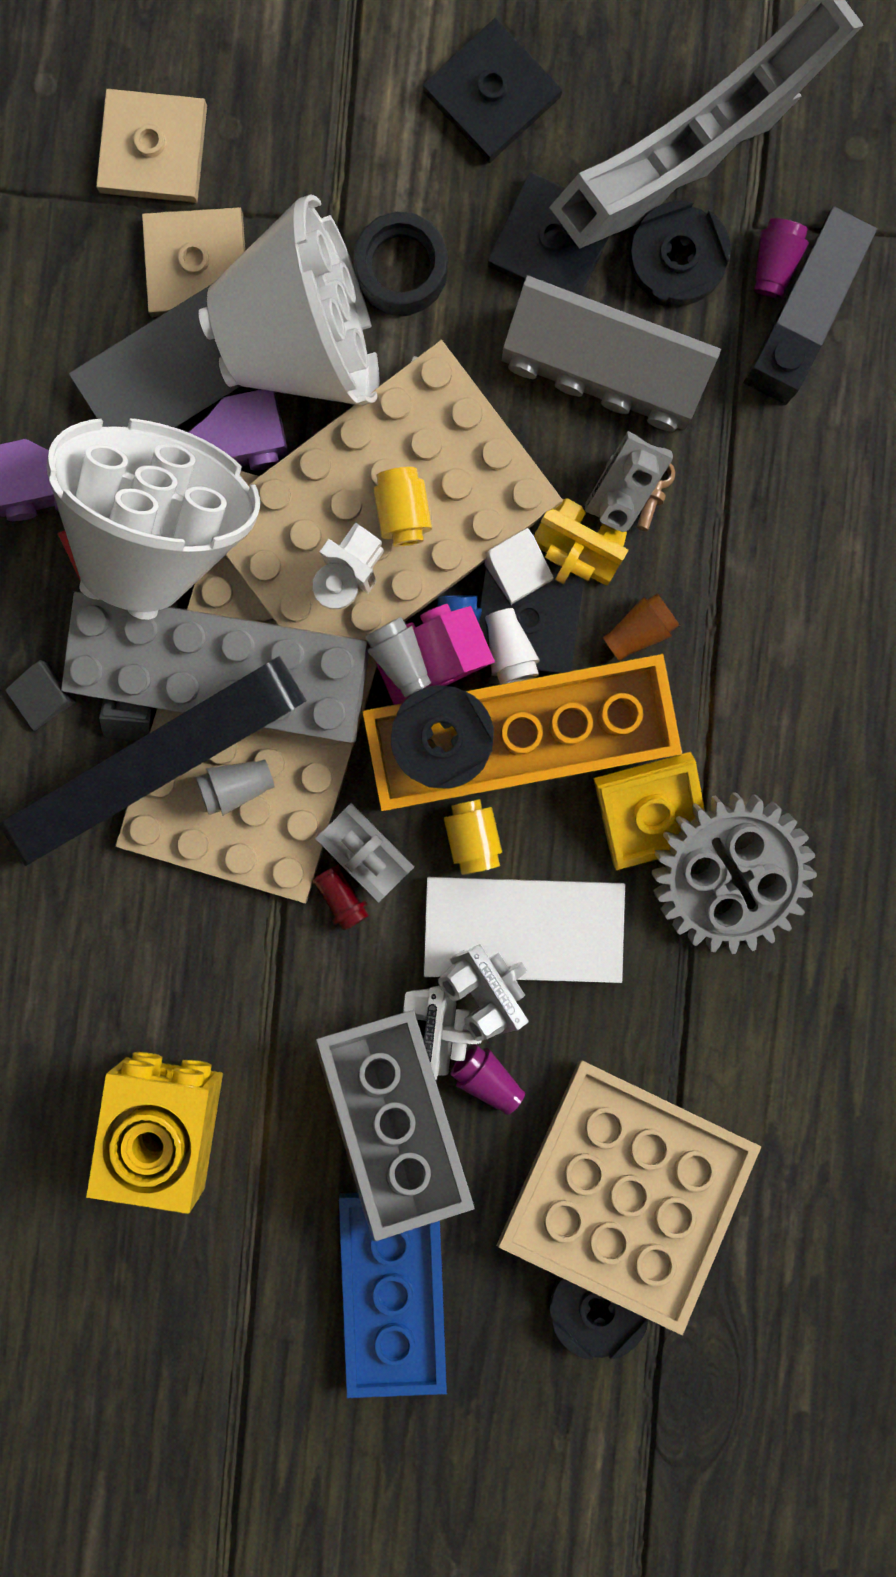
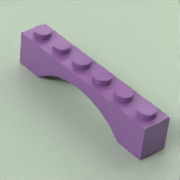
(241, 425)

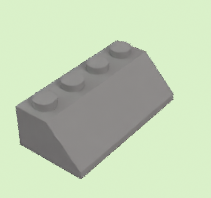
(607, 355)
(393, 1125)

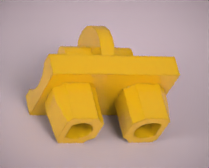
(579, 547)

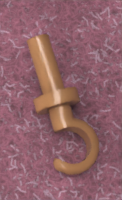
(656, 498)

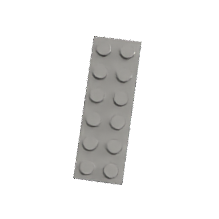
(195, 654)

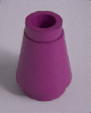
(779, 255)
(487, 1080)

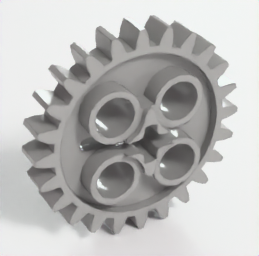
(773, 850)

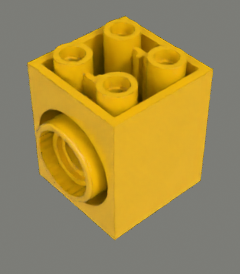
(160, 1099)

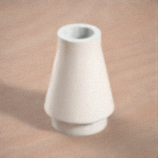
(510, 648)

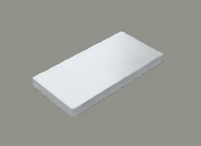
(547, 925)

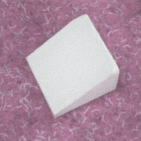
(518, 566)

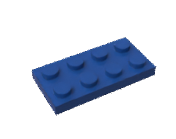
(391, 1308)

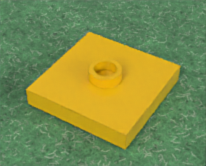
(644, 804)

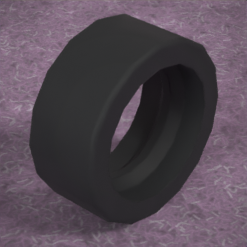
(401, 225)

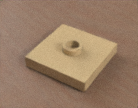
(151, 145)
(188, 252)

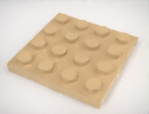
(629, 1197)

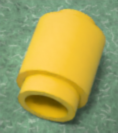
(402, 506)
(473, 837)

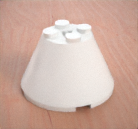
(294, 313)
(146, 509)

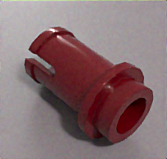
(341, 898)

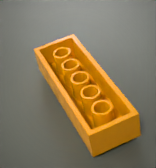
(546, 730)

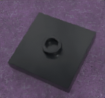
(492, 90)
(539, 245)
(546, 616)

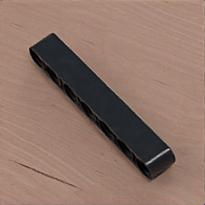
(153, 761)

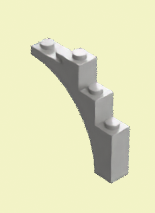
(698, 139)

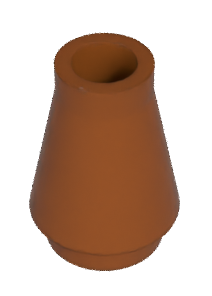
(642, 627)

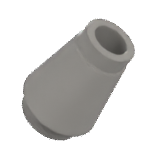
(399, 656)
(233, 785)

